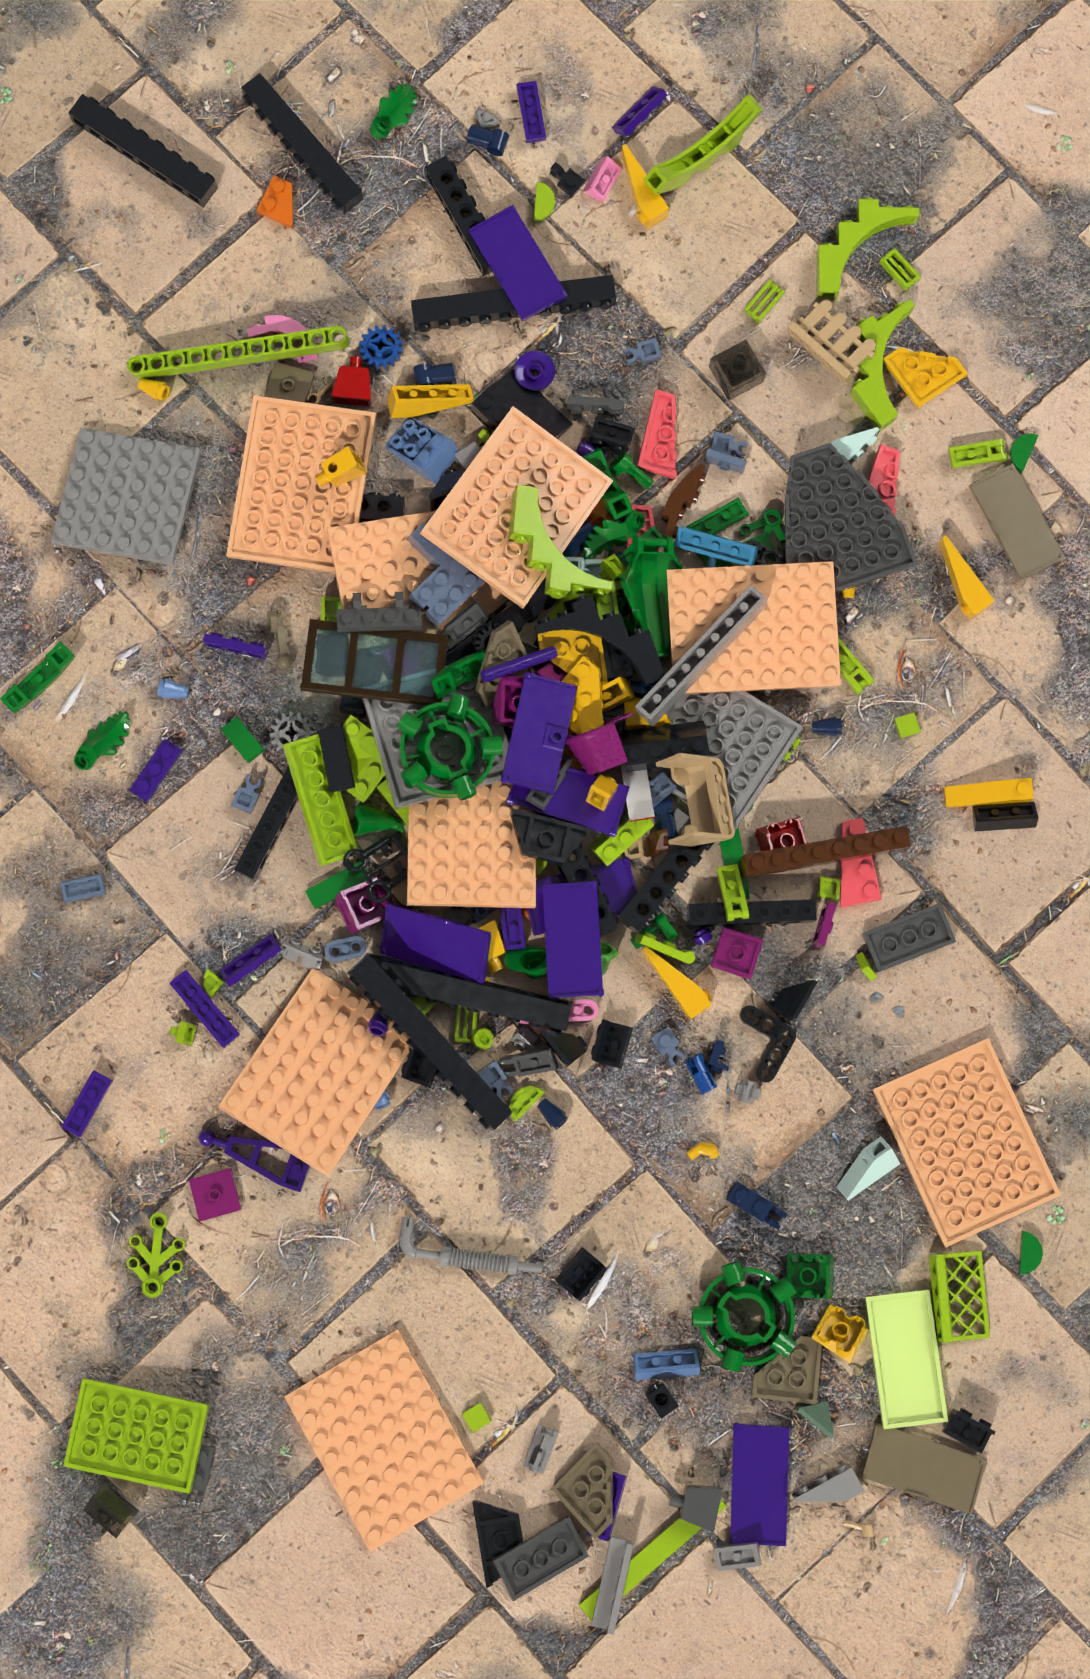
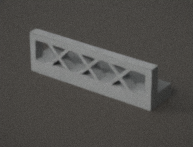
(612, 1584)

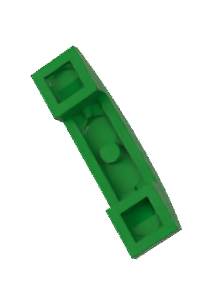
(457, 673)
(39, 679)
(731, 852)

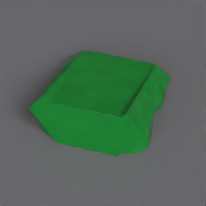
(811, 1275)

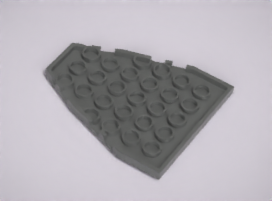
(841, 520)

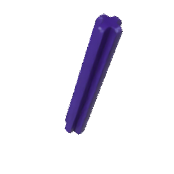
(518, 664)

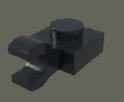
(568, 181)

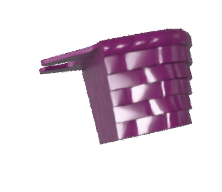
(599, 747)

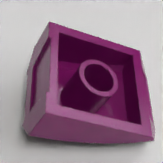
(506, 700)
(358, 910)

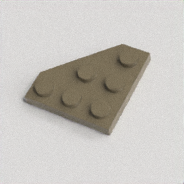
(502, 647)
(791, 1377)
(589, 1490)

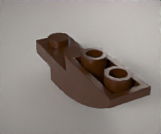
(683, 495)

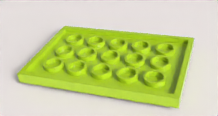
(136, 1435)

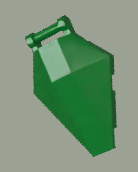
(647, 588)

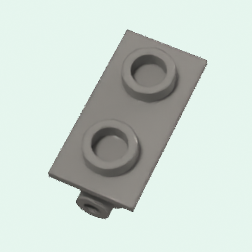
(294, 948)
(525, 1039)
(540, 1449)

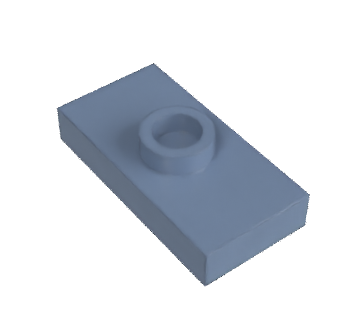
(725, 461)
(661, 787)
(83, 888)

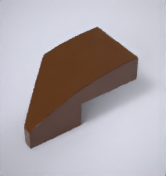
(658, 842)

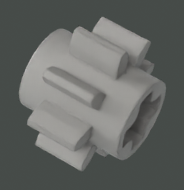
(747, 1091)

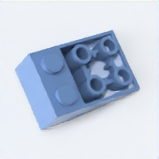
(423, 449)

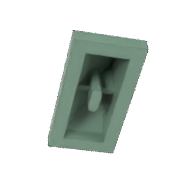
(818, 1416)

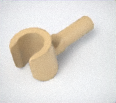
(319, 394)
(867, 1528)

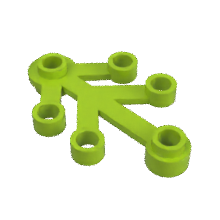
(155, 1258)

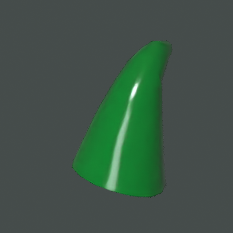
(372, 819)

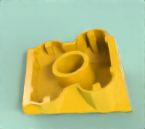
(841, 1333)

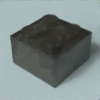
(737, 370)

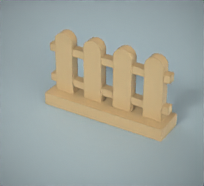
(830, 357)

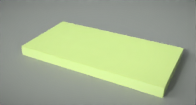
(906, 1359)

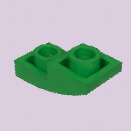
(242, 739)

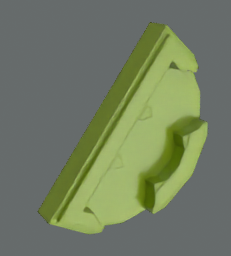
(543, 202)
(523, 1100)

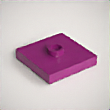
(824, 925)
(736, 953)
(215, 1194)

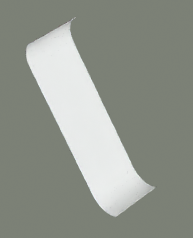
(639, 795)

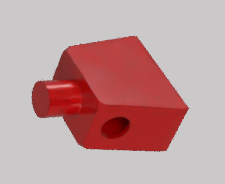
(352, 384)

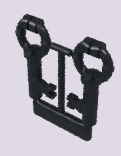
(402, 843)

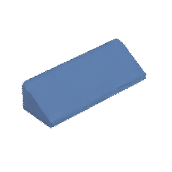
(666, 1364)

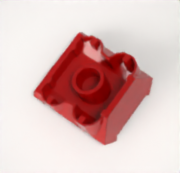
(781, 834)

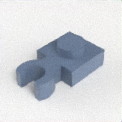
(646, 351)
(726, 444)
(246, 797)
(666, 1043)
(493, 1076)

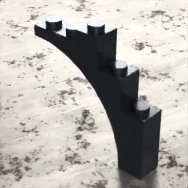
(585, 618)

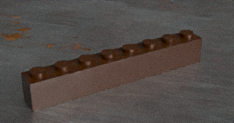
(824, 852)

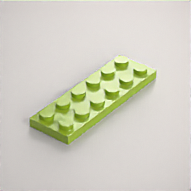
(322, 810)

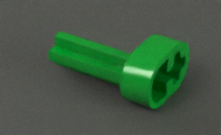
(625, 463)
(659, 925)

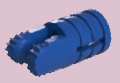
(700, 1073)

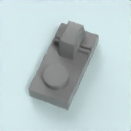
(737, 1556)

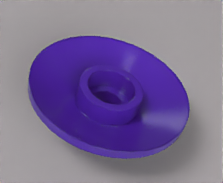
(537, 362)

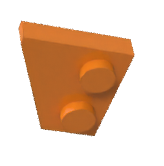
(278, 202)

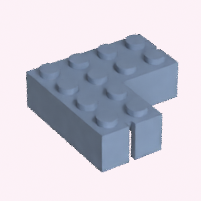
(447, 586)

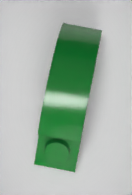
(614, 498)

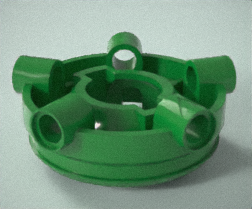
(425, 765)
(781, 1341)

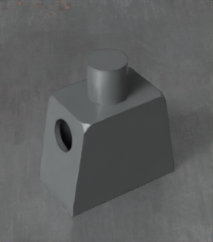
(698, 1505)

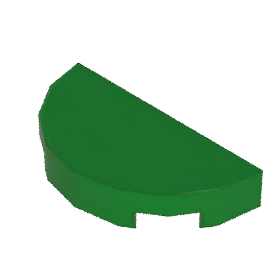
(1021, 450)
(1030, 1253)

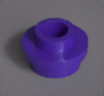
(702, 936)

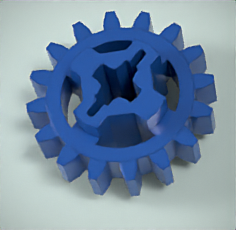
(373, 345)

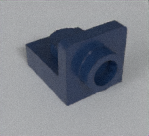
(717, 1052)

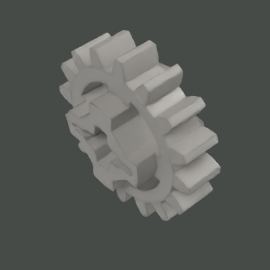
(284, 734)

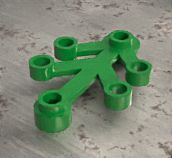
(768, 526)

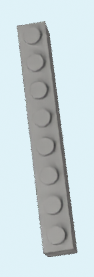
(701, 655)

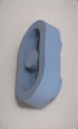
(345, 947)

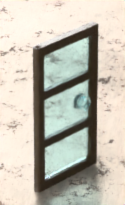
(373, 663)

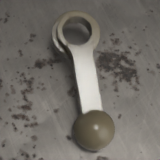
(284, 660)

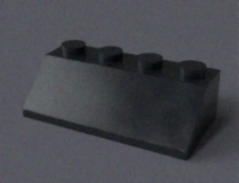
(653, 744)

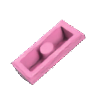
(602, 179)

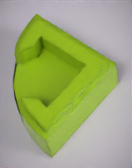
(865, 966)
(212, 983)

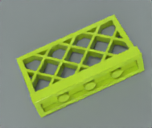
(941, 1294)

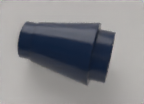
(828, 726)
(554, 1115)

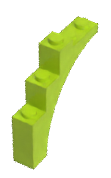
(721, 140)
(849, 235)
(871, 391)
(543, 555)

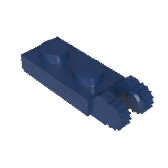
(754, 1204)

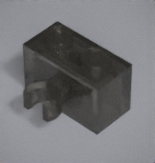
(110, 1510)

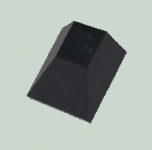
(443, 488)
(792, 999)
(565, 1045)

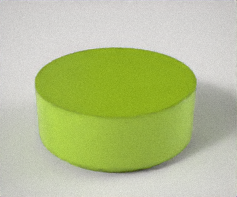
(482, 1038)

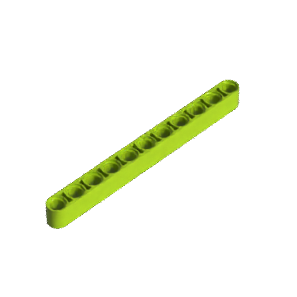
(247, 357)

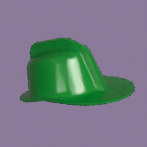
(529, 960)

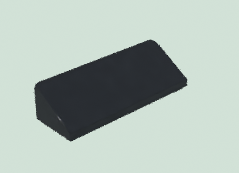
(336, 759)
(1005, 816)

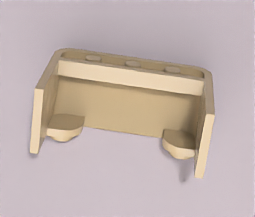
(706, 798)

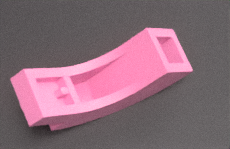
(280, 325)

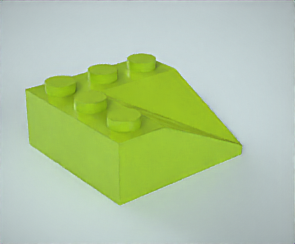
(364, 758)

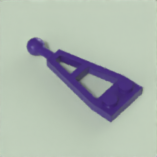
(295, 1171)

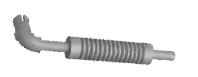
(465, 1259)

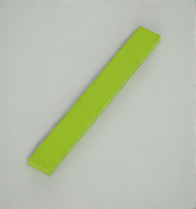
(651, 1557)

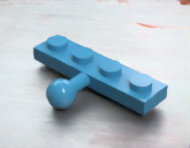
(715, 547)

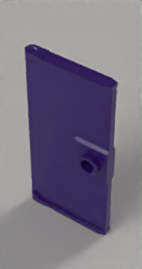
(517, 263)
(539, 733)
(571, 806)
(615, 882)
(572, 939)
(435, 943)
(759, 1484)

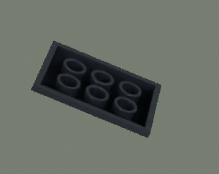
(505, 393)

